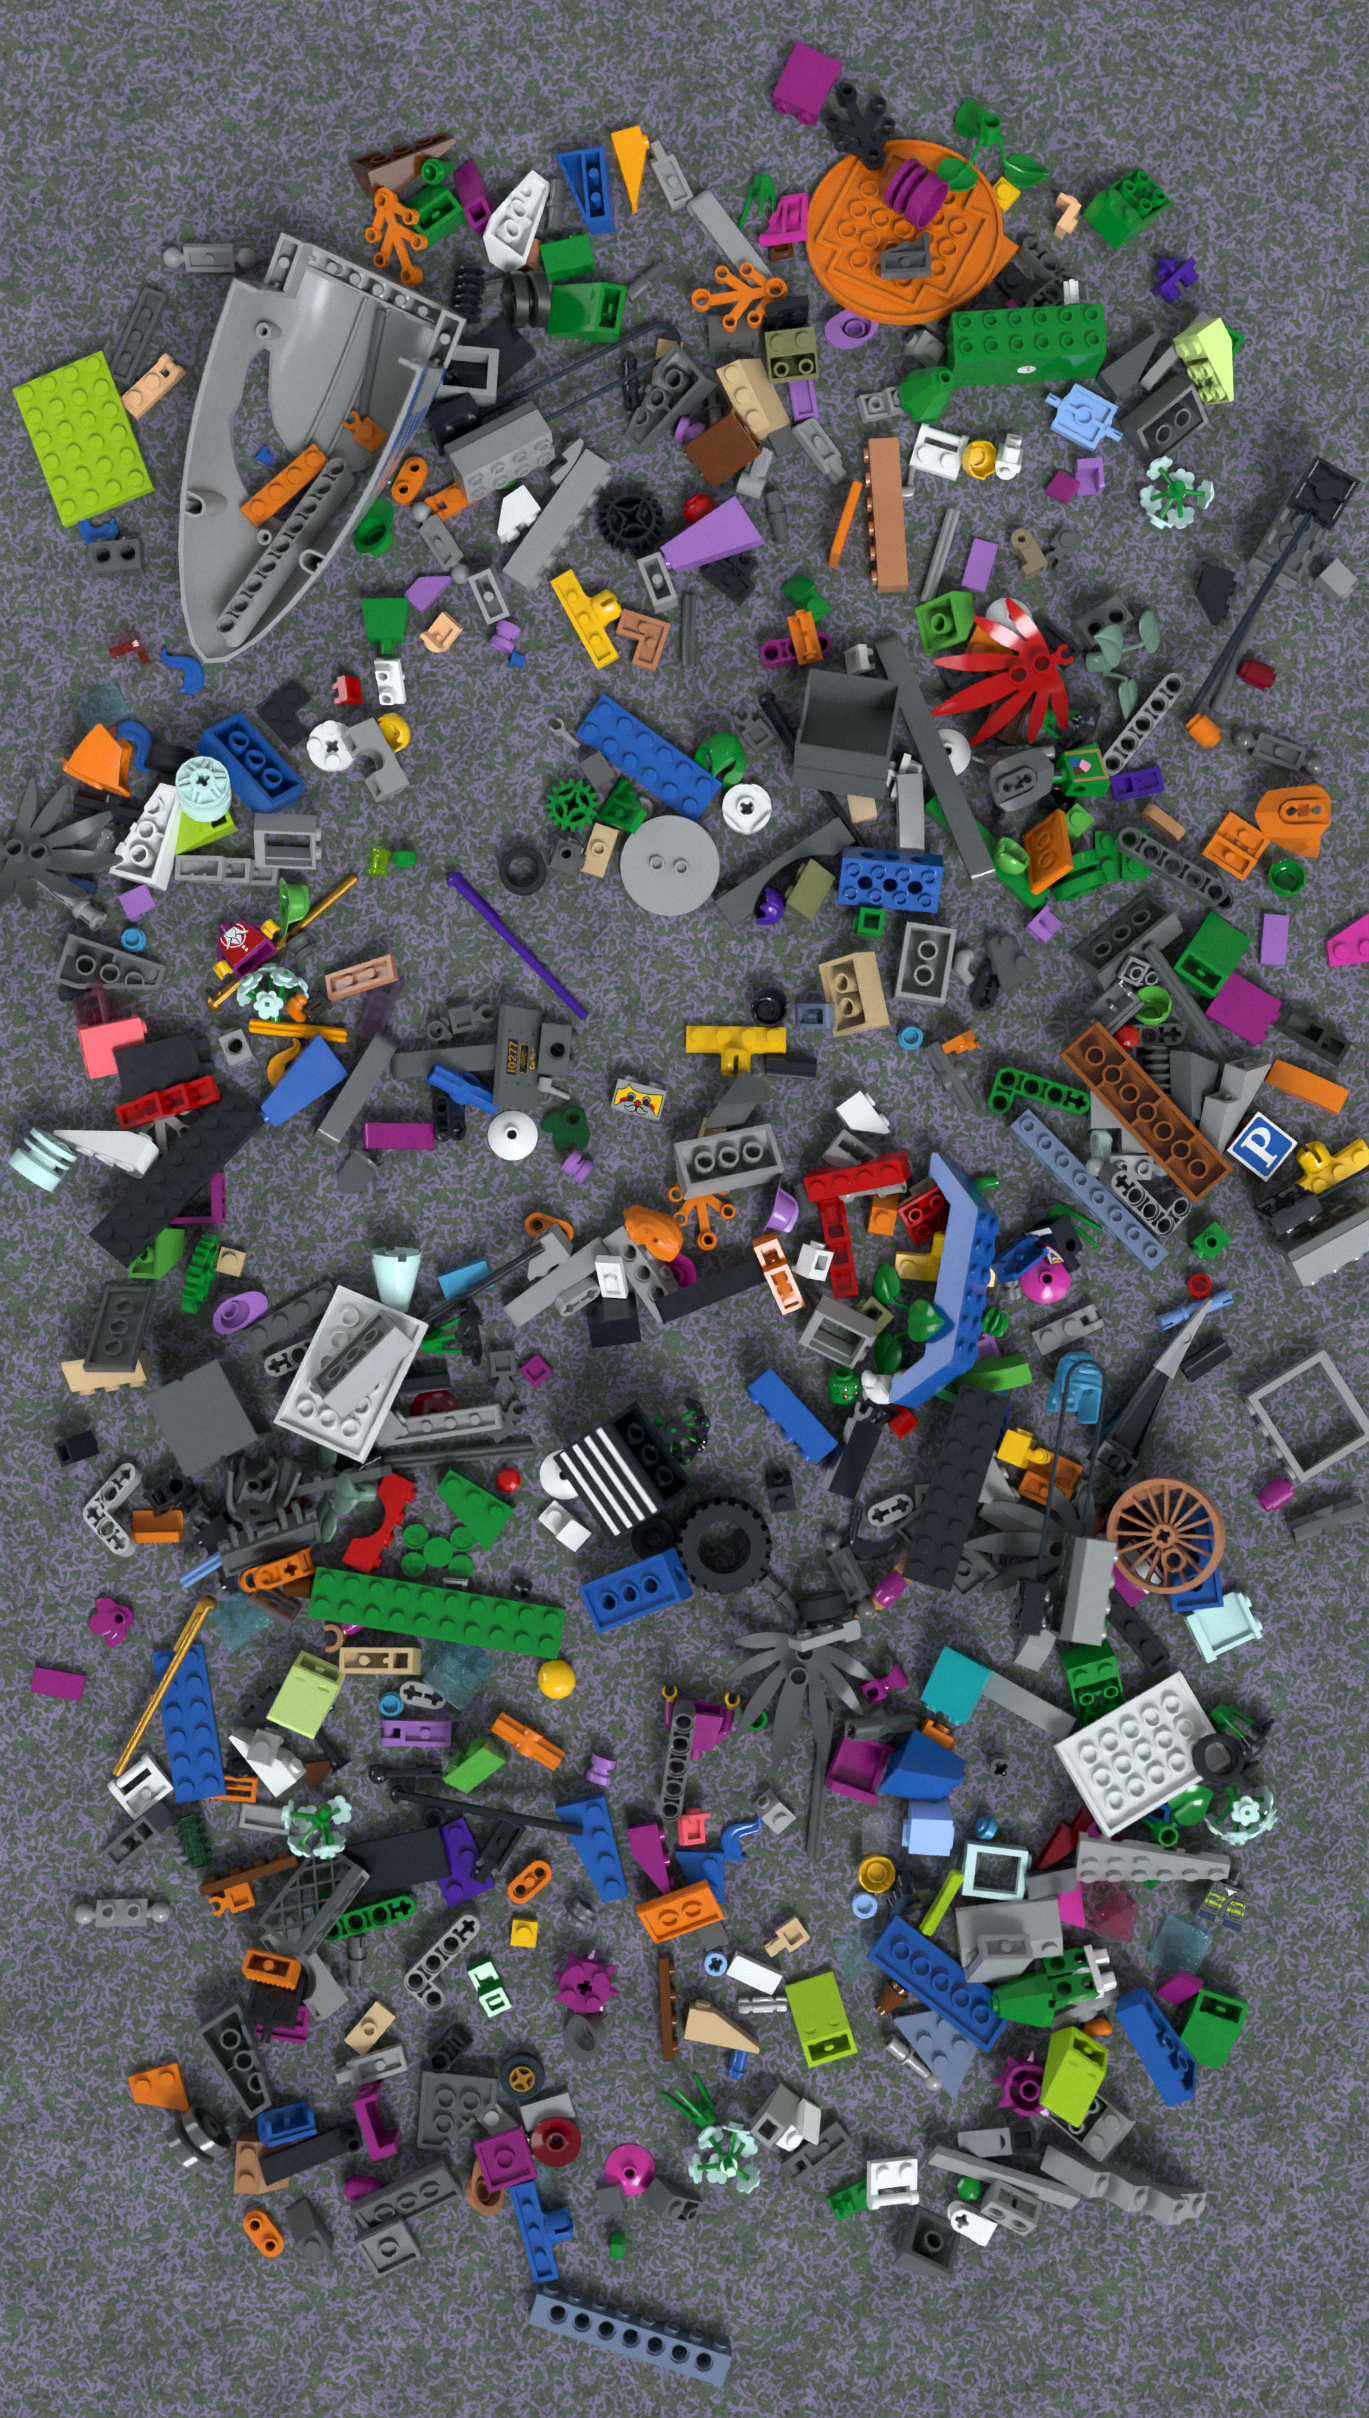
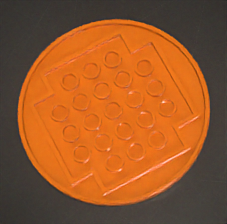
(854, 226)

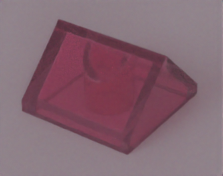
(94, 1007)
(1115, 1918)

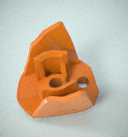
(101, 761)
(1300, 831)

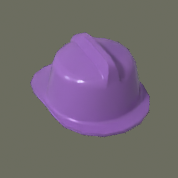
(849, 330)
(784, 1211)
(238, 1311)

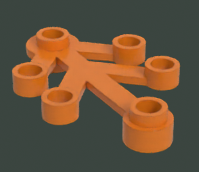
(395, 235)
(743, 295)
(702, 1214)

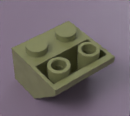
(791, 355)
(809, 892)

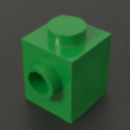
(869, 923)
(1209, 1241)

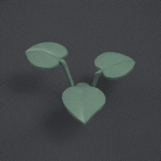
(1111, 643)
(346, 1497)

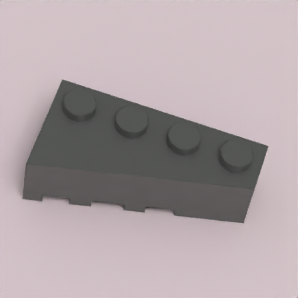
(237, 2056)

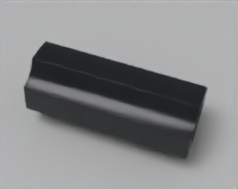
(791, 1067)
(1205, 1359)
(425, 1381)

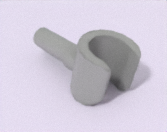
(908, 491)
(564, 733)
(544, 1085)

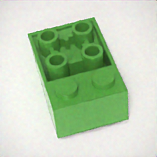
(475, 1765)

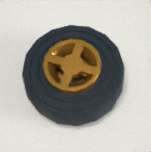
(521, 2085)

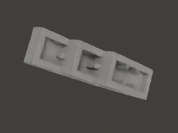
(910, 813)
(224, 871)
(1029, 1706)

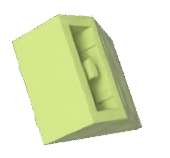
(1208, 359)
(307, 1694)

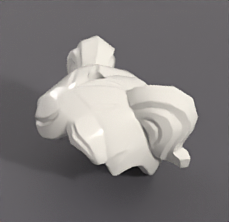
(878, 1386)

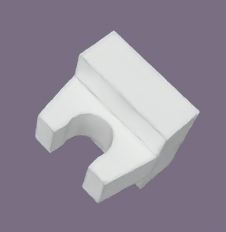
(857, 659)

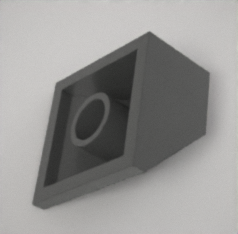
(928, 2245)

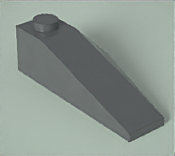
(674, 393)
(96, 964)

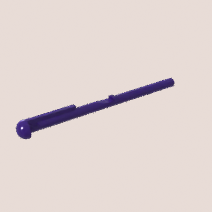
(455, 879)

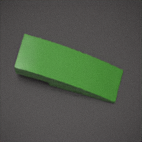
(997, 1374)

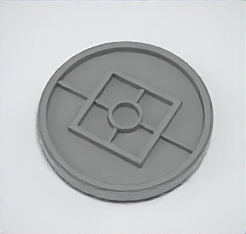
(670, 865)

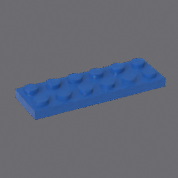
(649, 758)
(191, 1727)
(937, 1982)

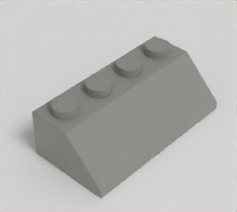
(727, 1161)
(362, 1364)
(1032, 1917)

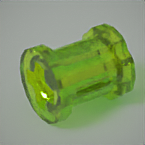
(384, 857)

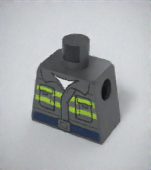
(1223, 1902)

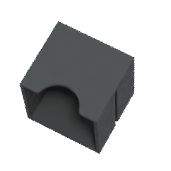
(846, 734)
(205, 1417)

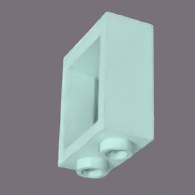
(969, 1863)

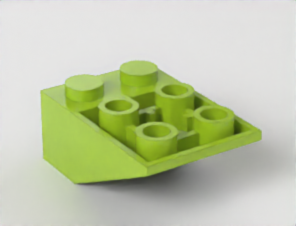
(195, 834)
(821, 2019)
(1072, 2074)

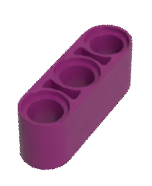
(782, 647)
(398, 1135)

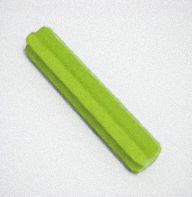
(941, 1902)

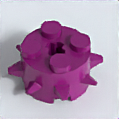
(589, 1998)
(1017, 2074)

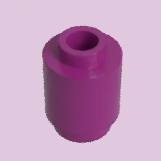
(1275, 1494)
(360, 2186)

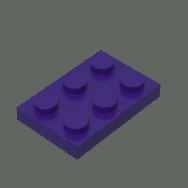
(462, 1855)

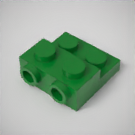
(1115, 864)

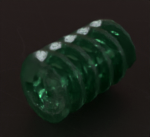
(193, 1840)

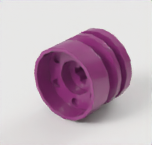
(916, 193)

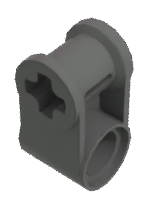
(1218, 873)

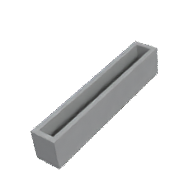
(557, 521)

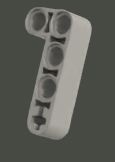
(446, 1954)

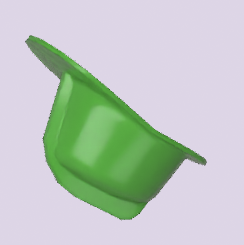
(293, 904)

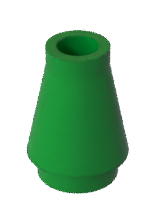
(436, 170)

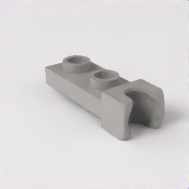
(838, 1629)

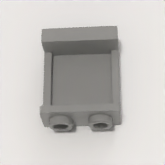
(1000, 1958)

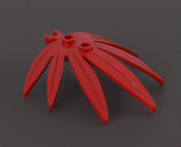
(1028, 673)

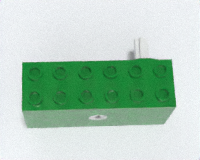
(1027, 343)

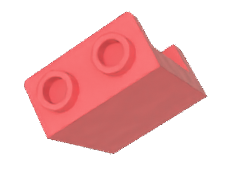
(101, 1039)

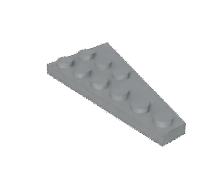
(1143, 1861)

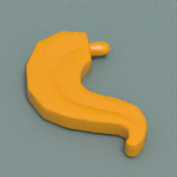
(278, 1063)

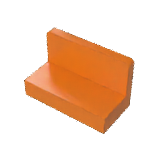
(158, 1529)

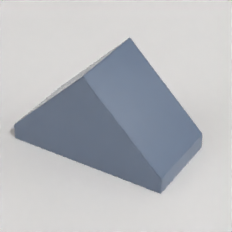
(815, 1015)

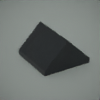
(613, 1321)

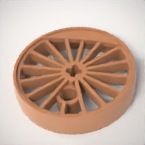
(1148, 1489)

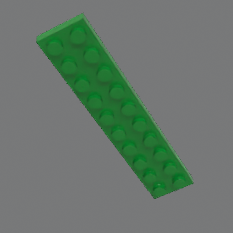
(436, 1612)

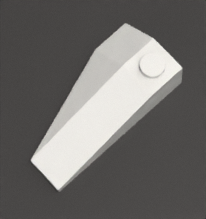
(515, 223)
(152, 841)
(124, 1148)

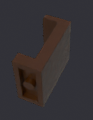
(723, 448)

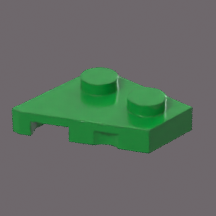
(623, 808)

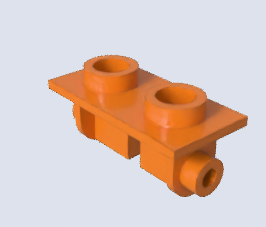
(804, 637)

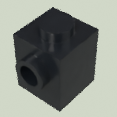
(76, 1448)

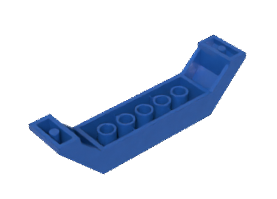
(959, 1287)

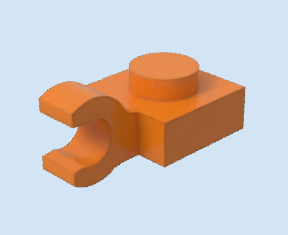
(961, 1043)

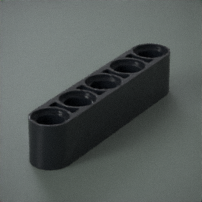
(710, 1290)

